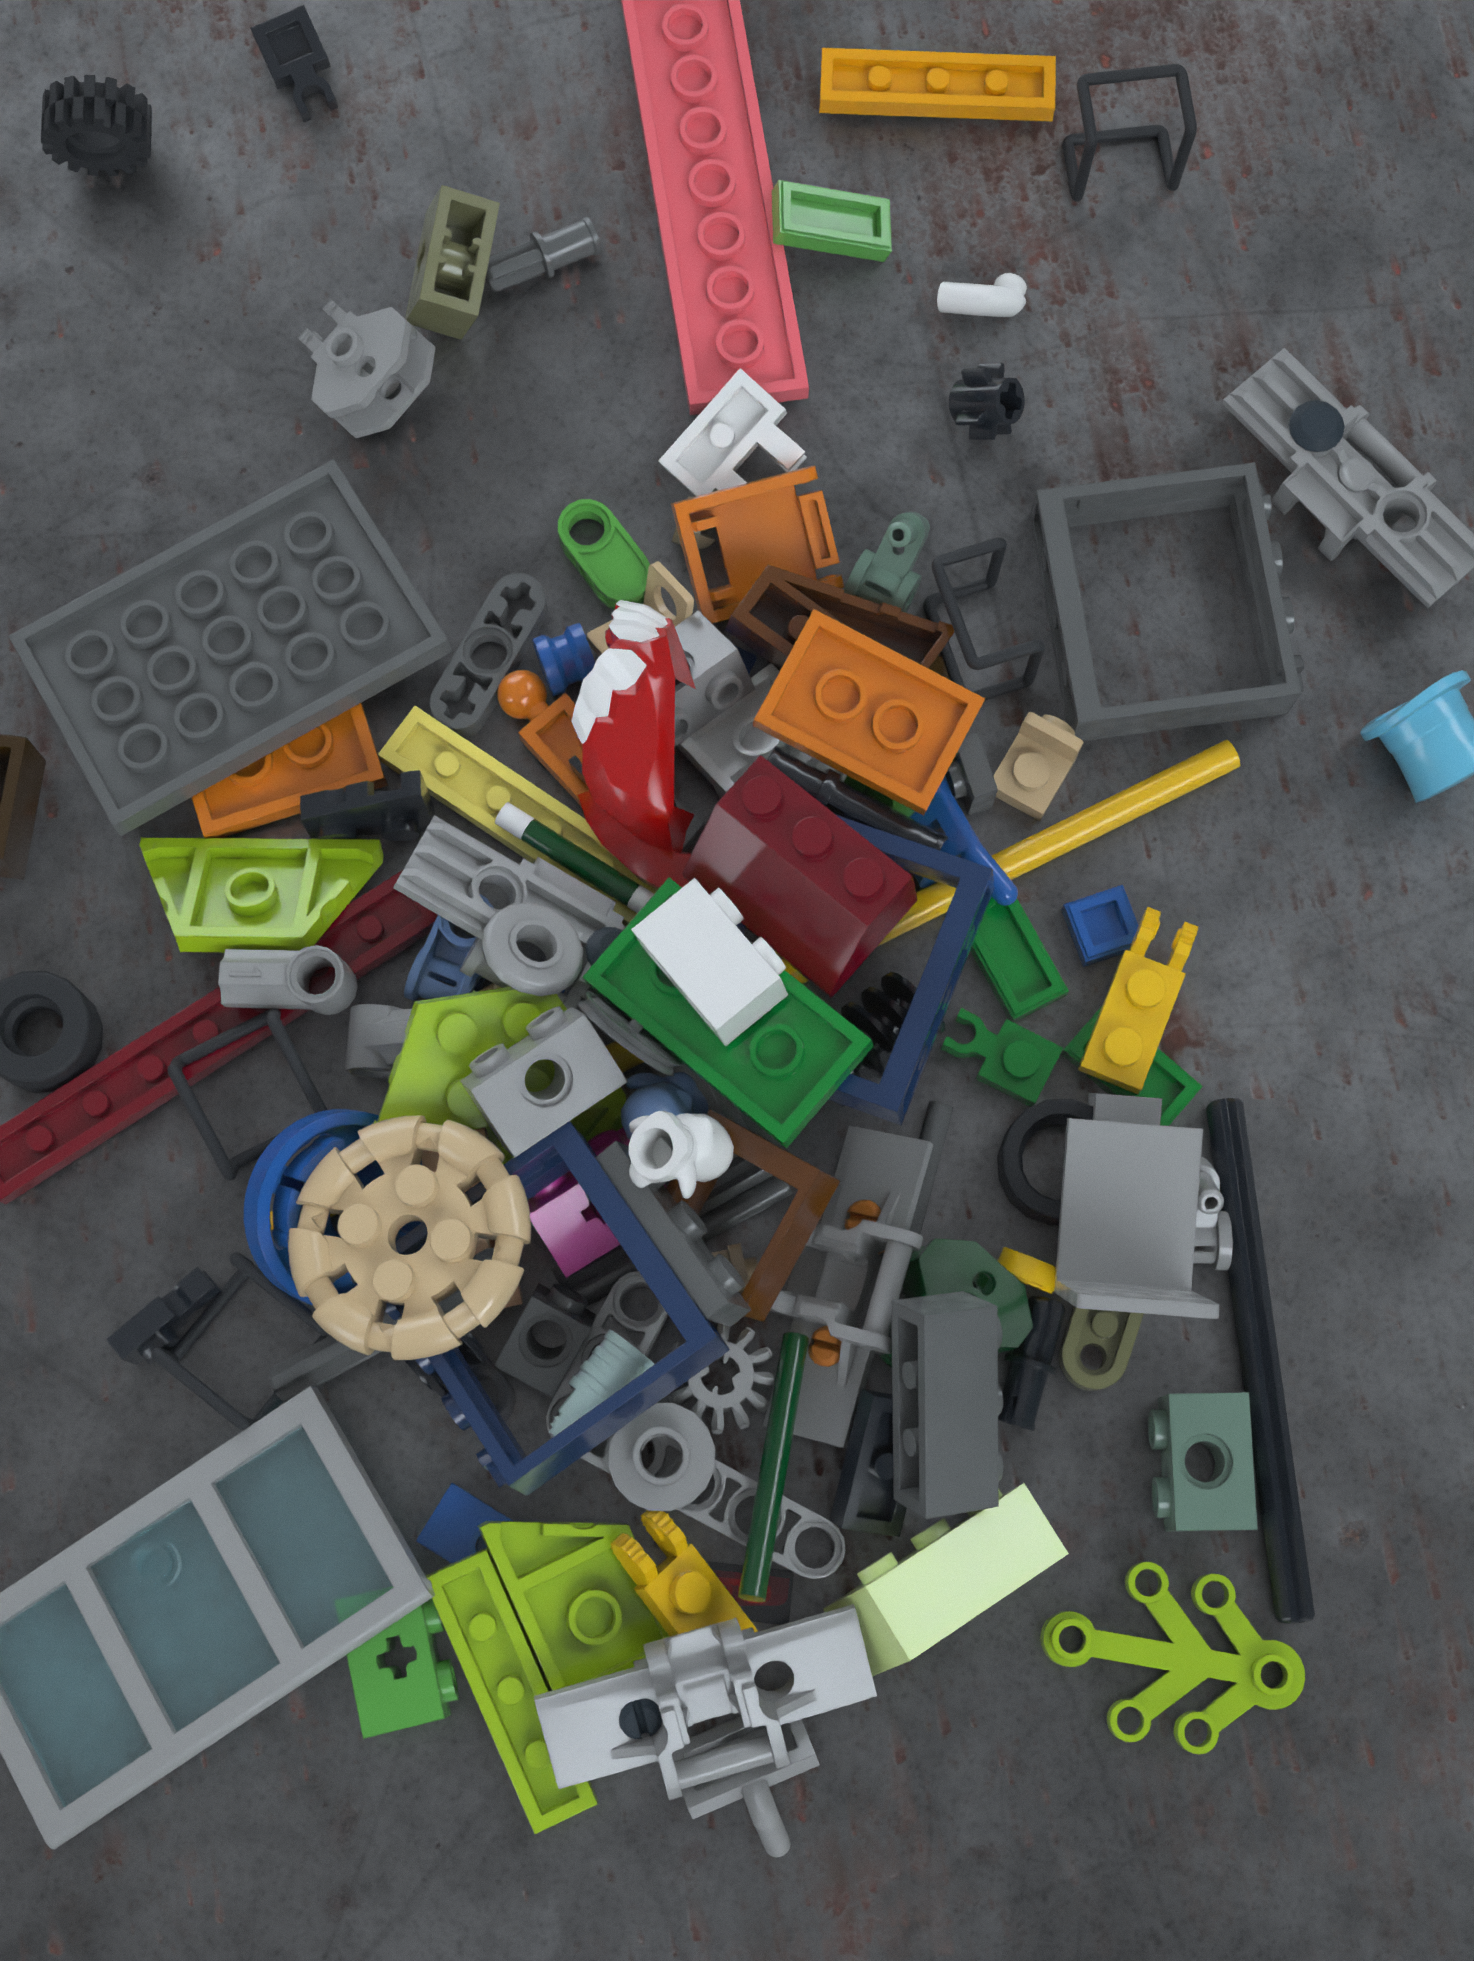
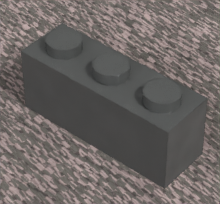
(946, 1404)

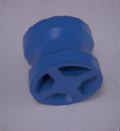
(564, 658)

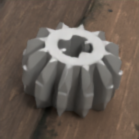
(741, 1383)

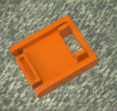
(757, 528)

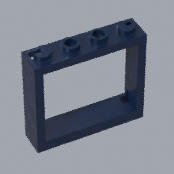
(938, 982)
(467, 1400)

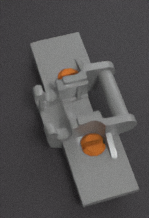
(833, 1274)

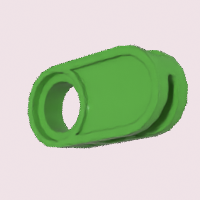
(614, 564)

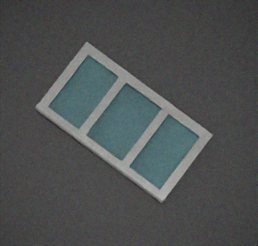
(194, 1614)

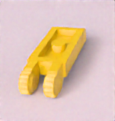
(1137, 1008)
(683, 1587)

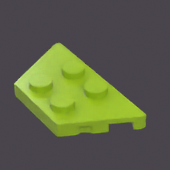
(256, 888)
(447, 1037)
(572, 1596)

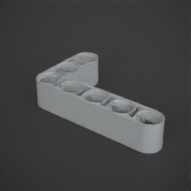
(730, 1485)

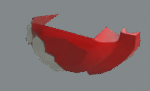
(629, 744)

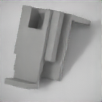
(1130, 1211)

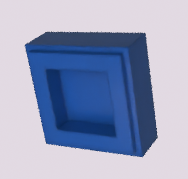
(1101, 925)

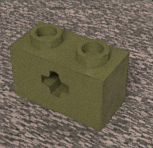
(452, 262)

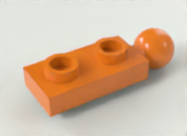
(550, 730)

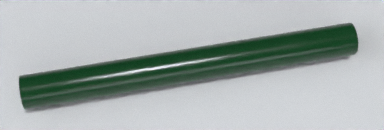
(773, 1468)

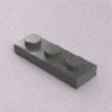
(678, 1234)

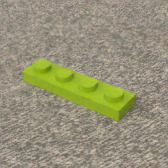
(504, 1683)

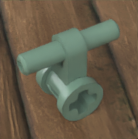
(888, 573)

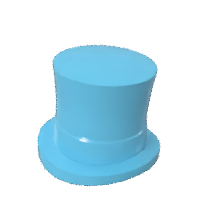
(1430, 737)

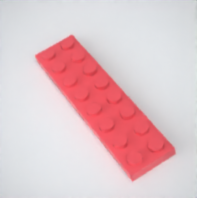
(713, 198)

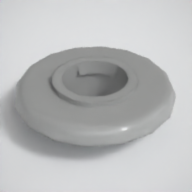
(544, 929)
(670, 1491)

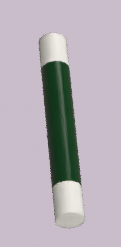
(573, 857)

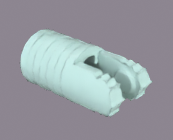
(604, 1373)

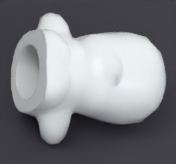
(678, 1148)

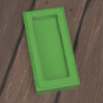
(831, 221)

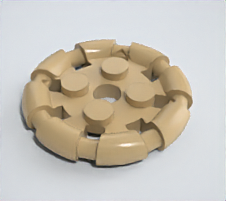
(369, 1230)

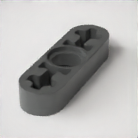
(495, 609)

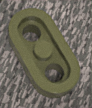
(1110, 1333)

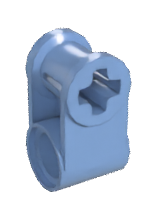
(442, 960)

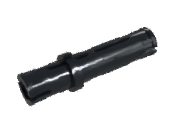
(851, 803)

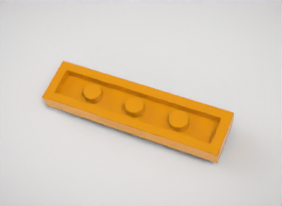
(937, 84)

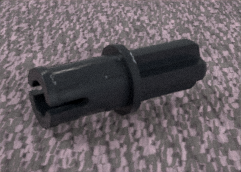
(1031, 1364)

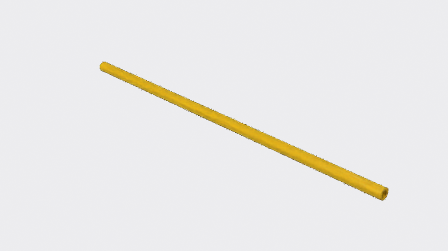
(1049, 844)

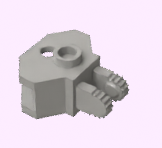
(365, 364)

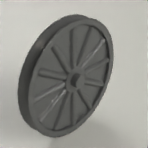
(628, 1033)

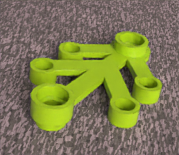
(1186, 1659)

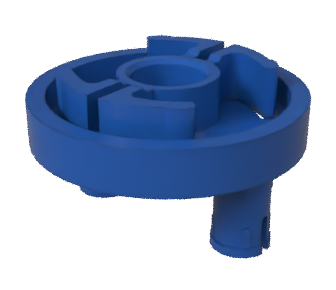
(271, 1176)

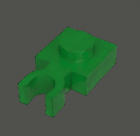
(1013, 1060)

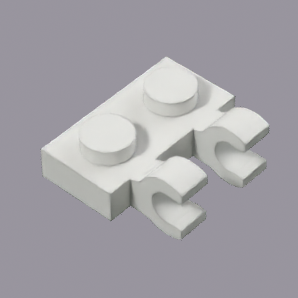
(727, 434)

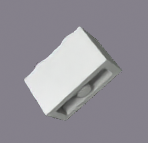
(711, 960)

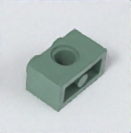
(1224, 1428)

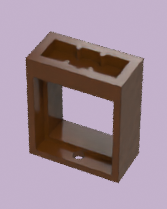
(798, 1223)

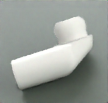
(996, 300)

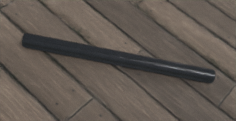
(1261, 1366)

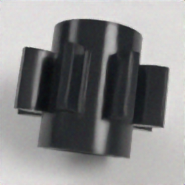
(986, 401)

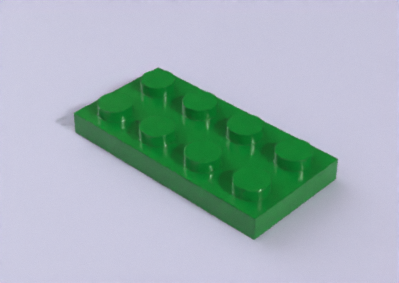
(772, 1071)

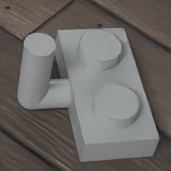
(750, 1784)

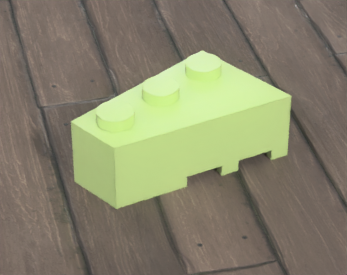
(950, 1577)

